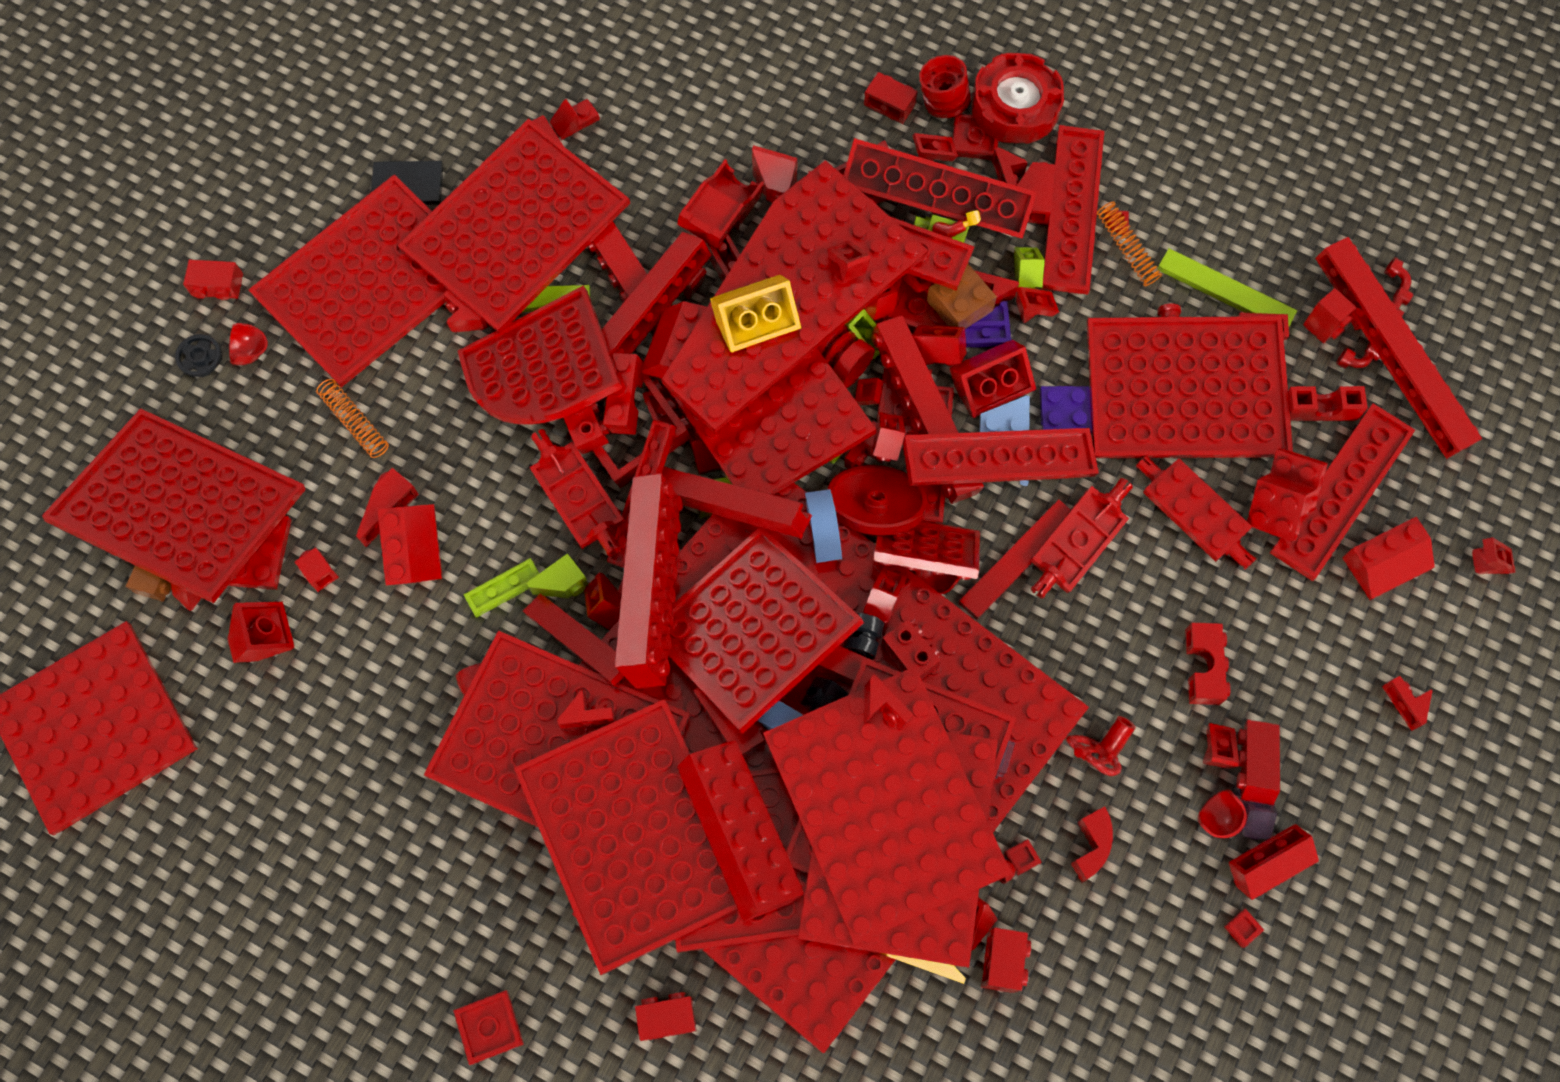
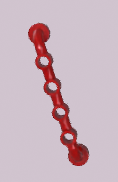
(1401, 296)

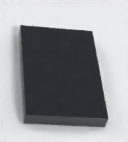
(421, 177)

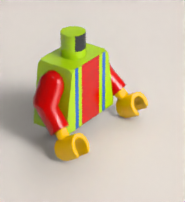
(948, 226)

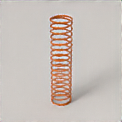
(1129, 245)
(355, 422)

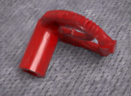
(1108, 748)

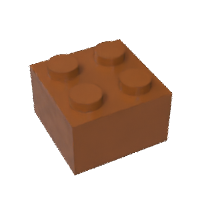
(964, 306)

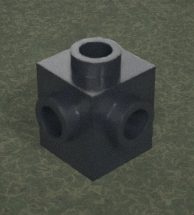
(822, 693)

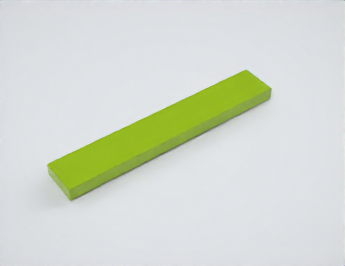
(1221, 286)

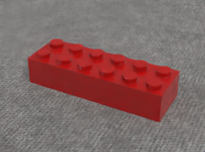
(740, 830)

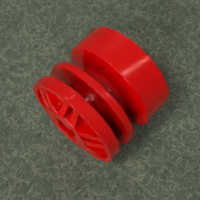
(945, 86)
(847, 357)

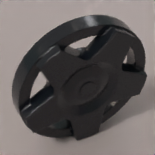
(198, 356)

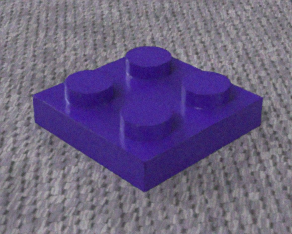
(1065, 407)

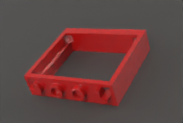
(627, 472)

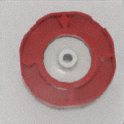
(1017, 98)

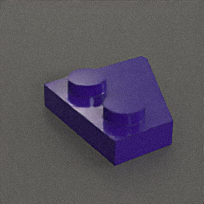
(991, 329)

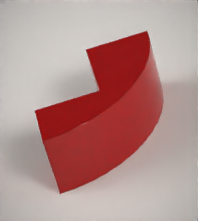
(1099, 834)

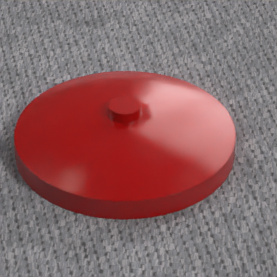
(877, 500)

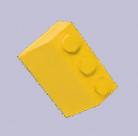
(756, 312)

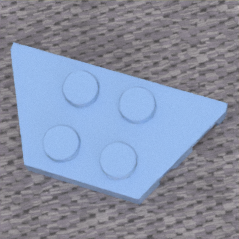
(1008, 417)

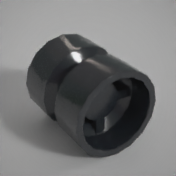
(864, 638)

